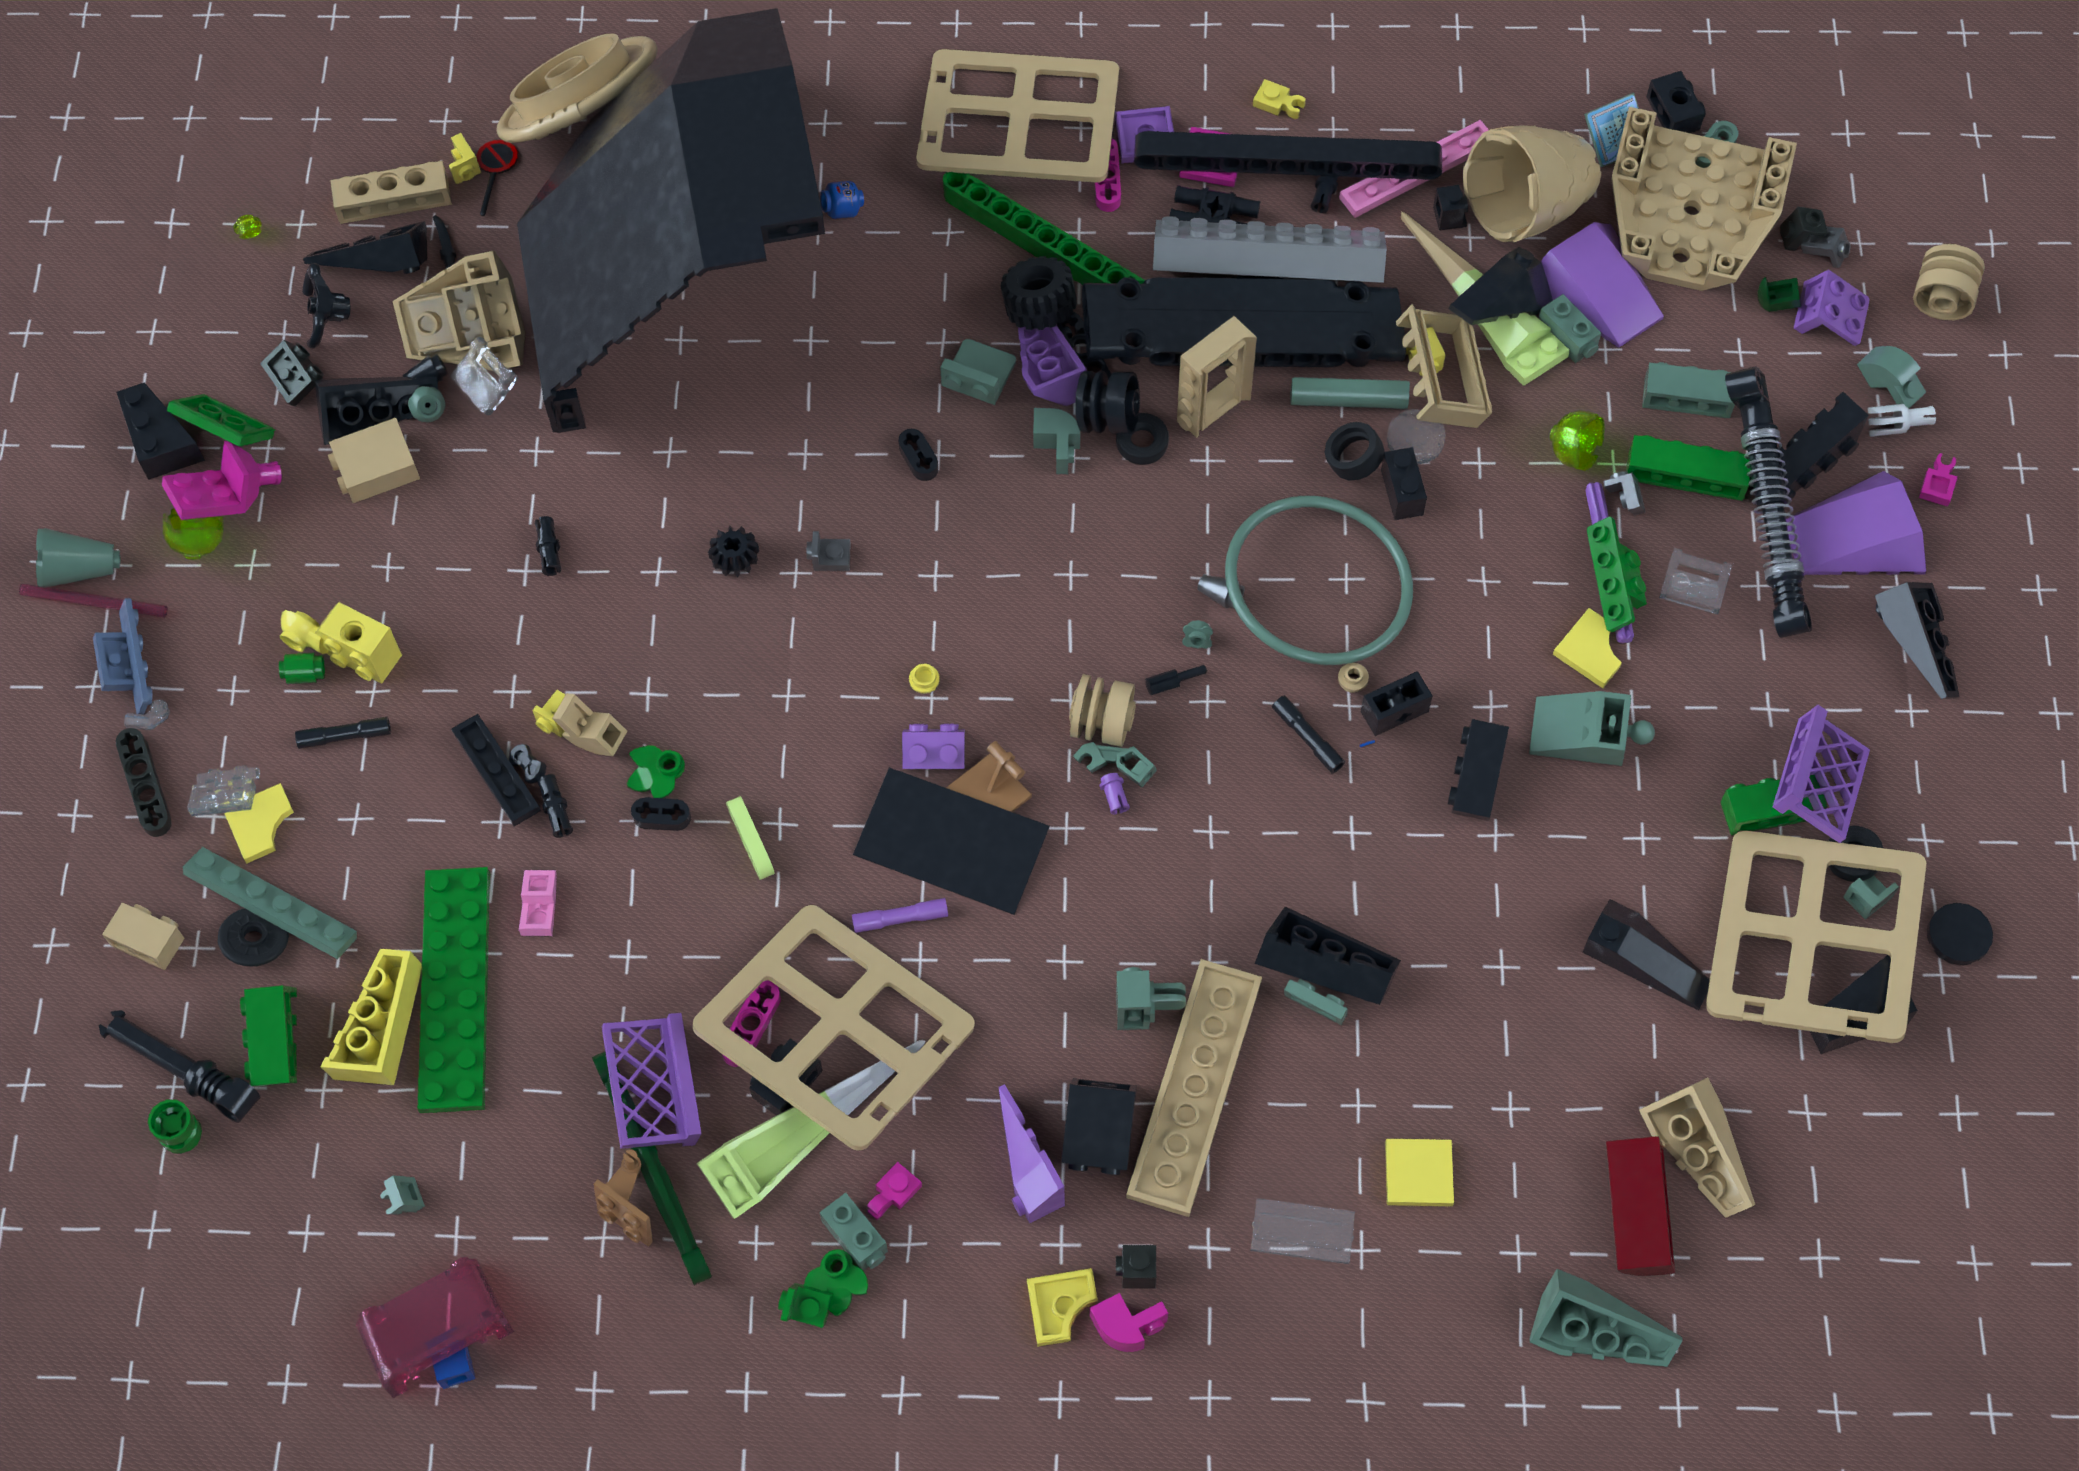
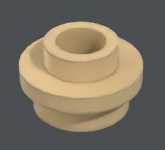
(1353, 685)

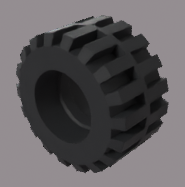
(1038, 293)

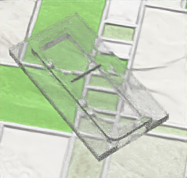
(1302, 1231)

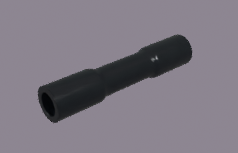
(1296, 721)
(362, 729)

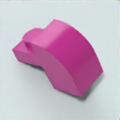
(1122, 1329)

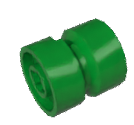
(174, 1126)

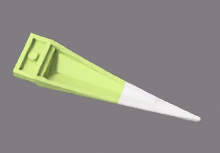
(760, 1158)

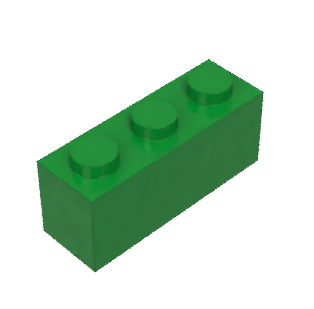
(1752, 806)

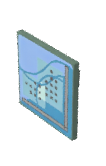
(1607, 126)

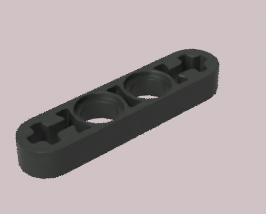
(145, 781)

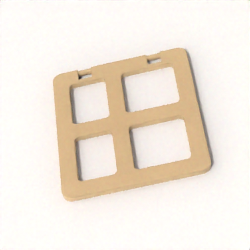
(1020, 110)
(1809, 931)
(838, 1018)

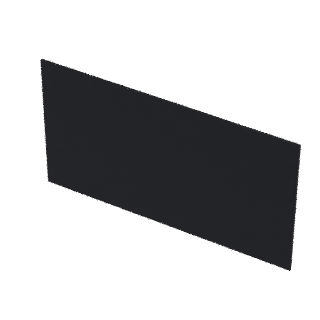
(951, 840)

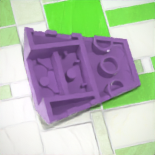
(1601, 283)
(1861, 531)

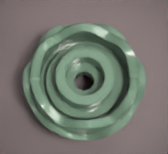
(417, 404)

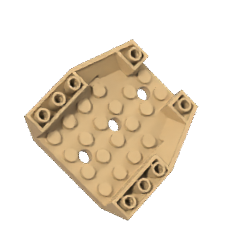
(1735, 199)

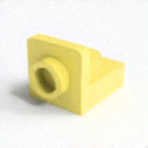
(465, 162)
(544, 715)

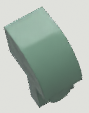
(1895, 370)
(1057, 431)

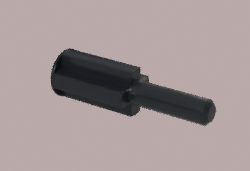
(1171, 679)

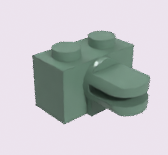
(1140, 997)

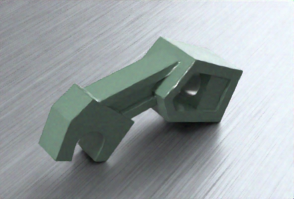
(1105, 754)

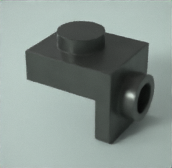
(1801, 225)

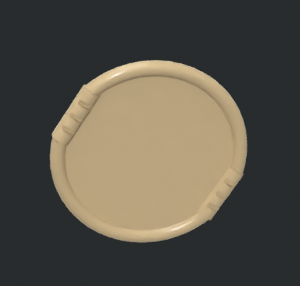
(574, 85)

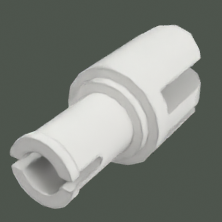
(1902, 418)

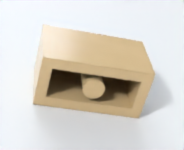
(144, 935)

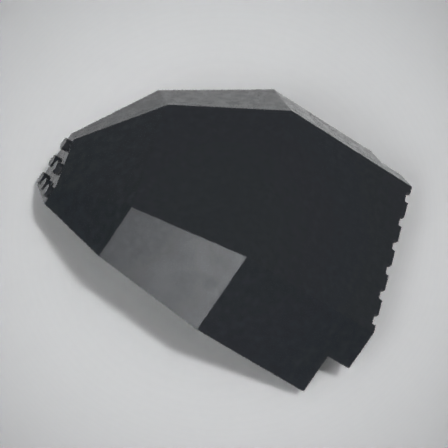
(661, 187)

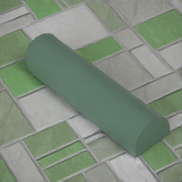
(1349, 393)

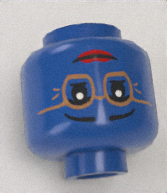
(841, 199)

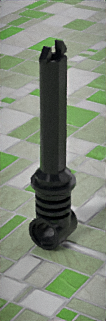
(201, 1078)

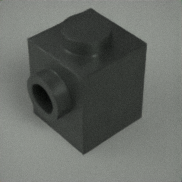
(1137, 1266)

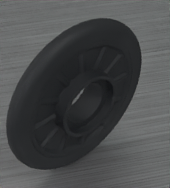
(247, 953)

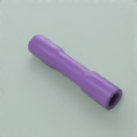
(919, 912)

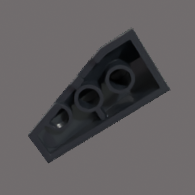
(395, 251)
(1507, 288)
(359, 403)
(1640, 951)

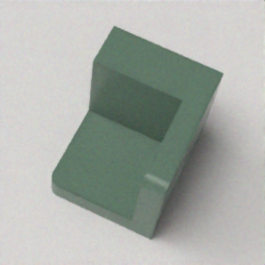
(1869, 895)

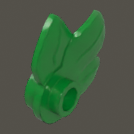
(652, 772)
(842, 1283)

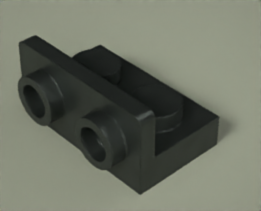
(292, 371)

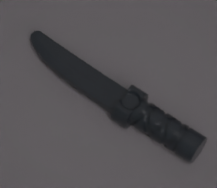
(447, 252)

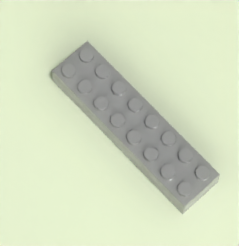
(1269, 250)

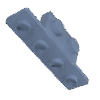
(121, 660)

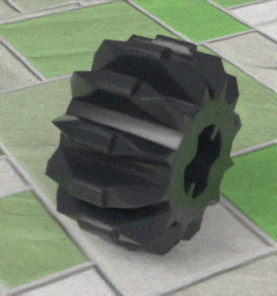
(733, 551)

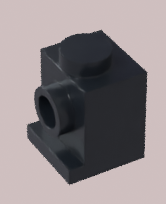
(1450, 207)

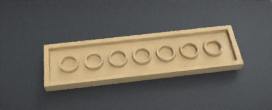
(1194, 1088)

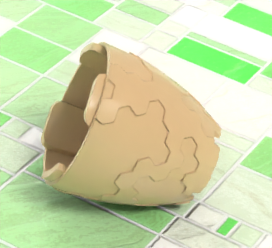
(1528, 179)

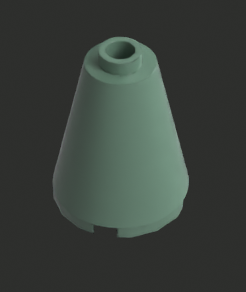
(72, 558)

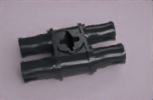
(1212, 200)

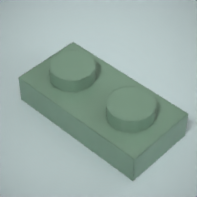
(1328, 1006)

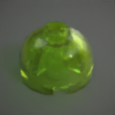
(1576, 438)
(192, 536)

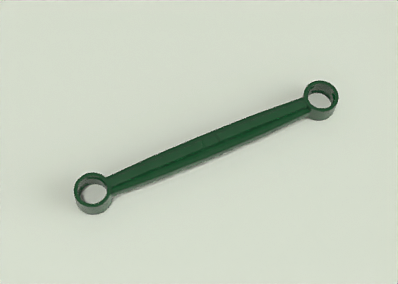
(660, 1186)

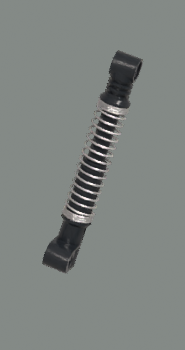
(1760, 438)

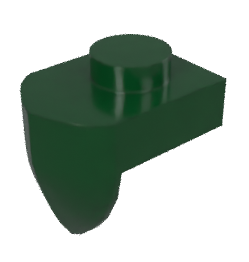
(1779, 294)

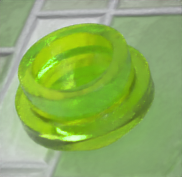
(247, 226)

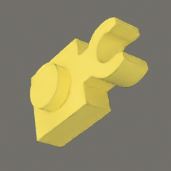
(1275, 97)

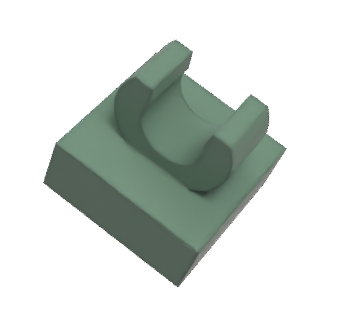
(403, 1194)

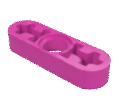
(1112, 183)
(769, 1006)

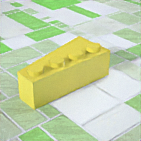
(378, 1022)

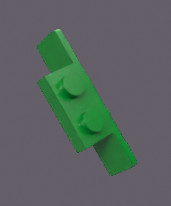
(1616, 575)

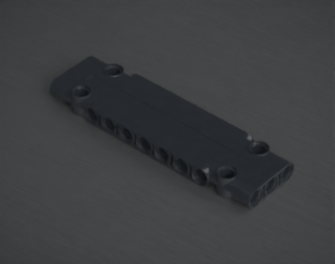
(1292, 318)

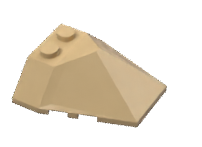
(459, 306)

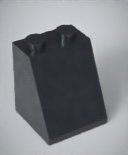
(1098, 1125)

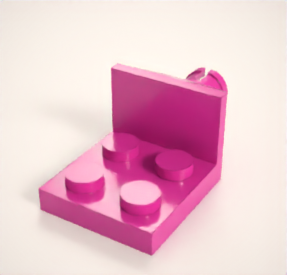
(221, 491)

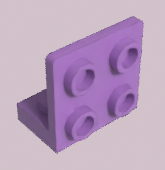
(1834, 304)

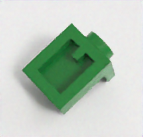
(805, 1305)

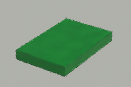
(221, 420)

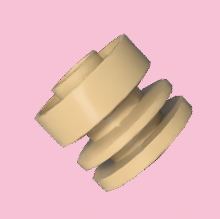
(1949, 282)
(1101, 710)

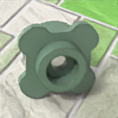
(1197, 635)

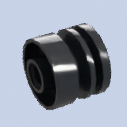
(1107, 402)

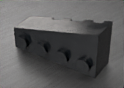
(1822, 445)

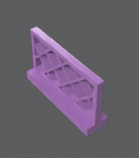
(1803, 762)
(679, 1083)

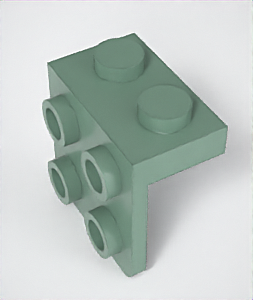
(978, 371)

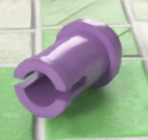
(1114, 792)

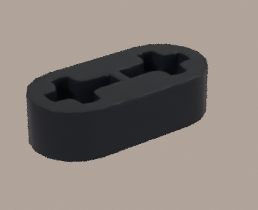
(913, 457)
(660, 815)

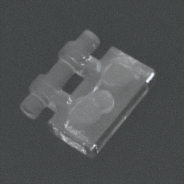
(223, 791)

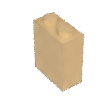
(372, 461)

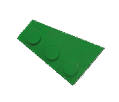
(269, 1035)

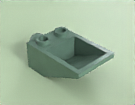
(1577, 727)

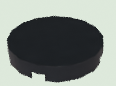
(1960, 933)

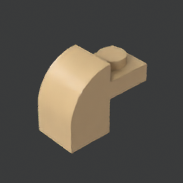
(588, 729)

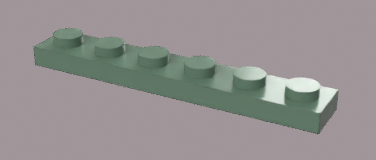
(270, 902)

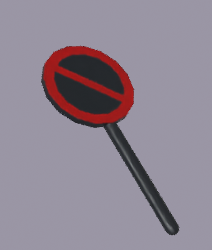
(495, 158)

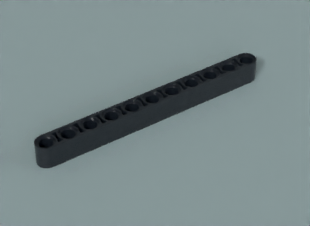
(1288, 155)

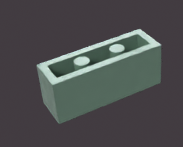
(1687, 390)

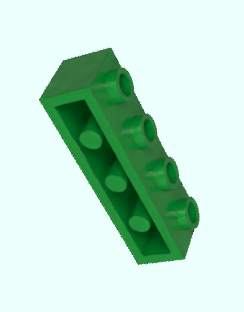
(1688, 467)

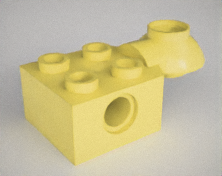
(347, 638)

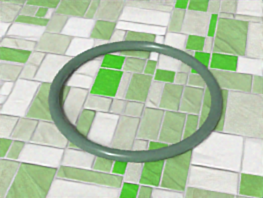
(1286, 648)

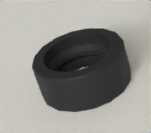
(1344, 437)

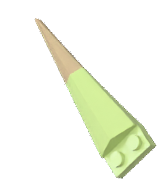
(1520, 343)

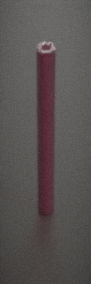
(90, 599)

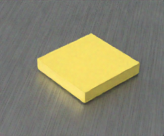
(1419, 1172)

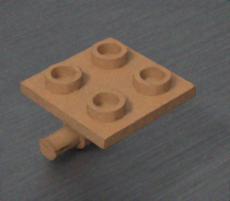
(994, 780)
(614, 1202)

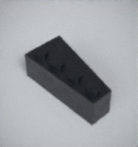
(1326, 957)

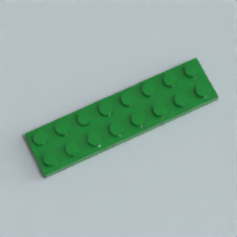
(454, 990)

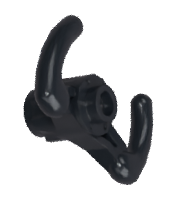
(323, 305)

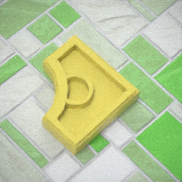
(1588, 649)
(257, 827)
(1058, 1301)

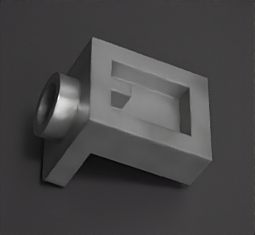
(1833, 245)
(1631, 494)
(829, 553)

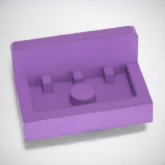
(933, 747)

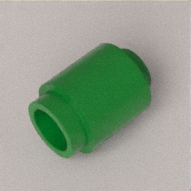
(302, 668)

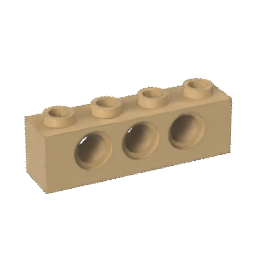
(390, 192)

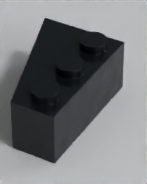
(156, 434)
(1478, 769)
(1863, 995)

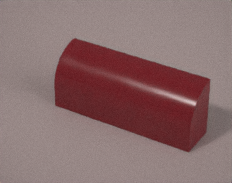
(1640, 1207)

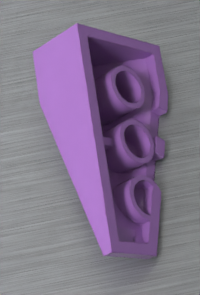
(1050, 365)
(1034, 1178)

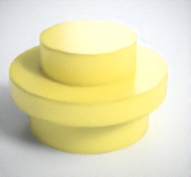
(924, 678)

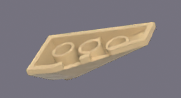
(1701, 1141)

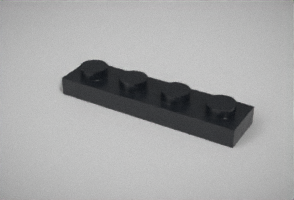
(496, 770)

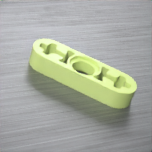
(750, 838)

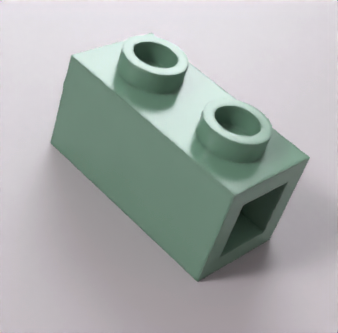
(1571, 328)
(854, 1232)

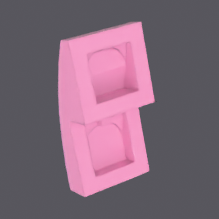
(538, 903)

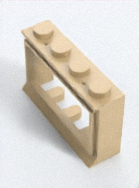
(1196, 406)
(1438, 410)

